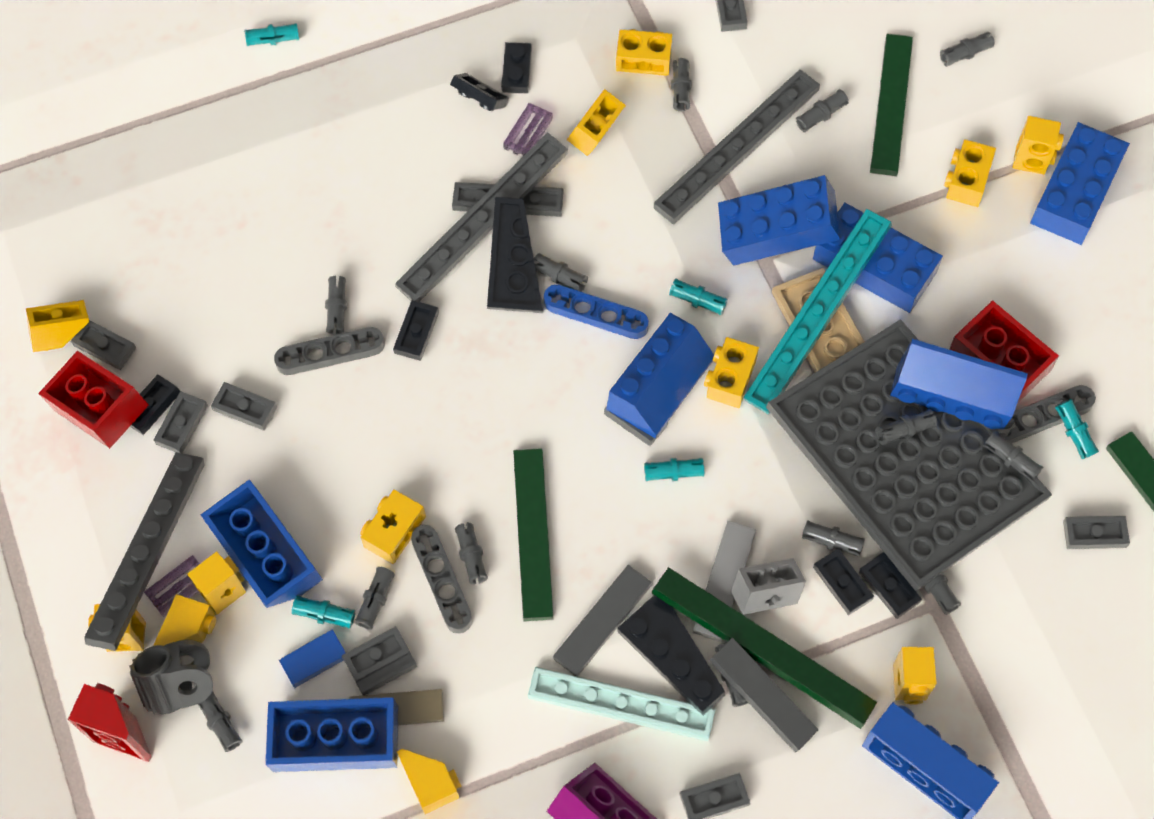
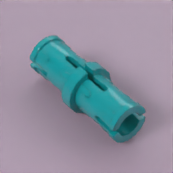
(271, 34)
(698, 296)
(1076, 429)
(674, 469)
(323, 612)

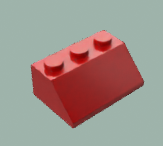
(108, 721)

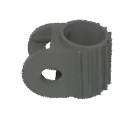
(167, 684)

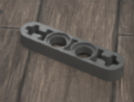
(330, 355)
(1042, 415)
(439, 579)

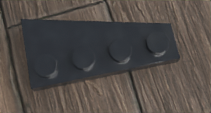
(512, 265)
(668, 647)

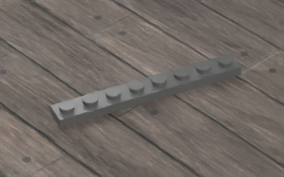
(736, 147)
(479, 219)
(144, 553)

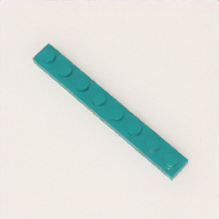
(818, 310)

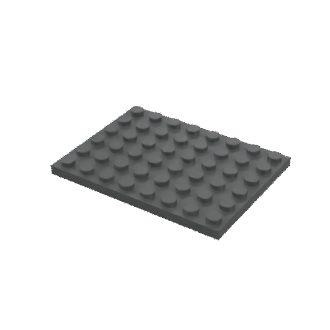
(917, 496)

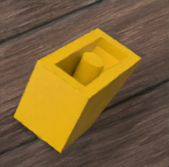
(55, 324)
(186, 621)
(430, 780)

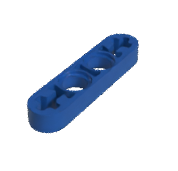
(598, 307)

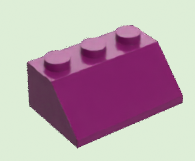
(596, 796)

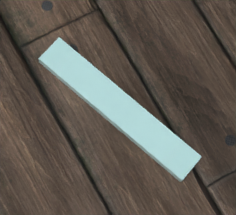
(620, 703)

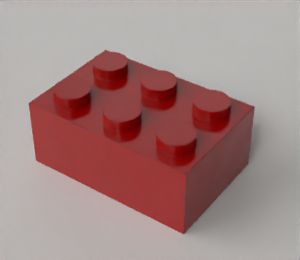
(1004, 341)
(93, 399)

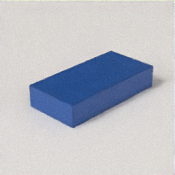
(313, 658)

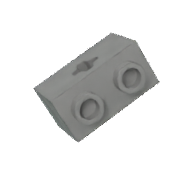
(768, 586)

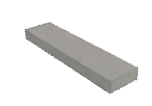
(730, 557)

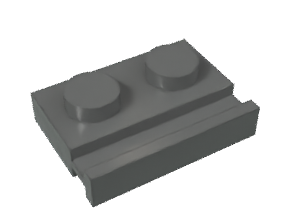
(379, 661)

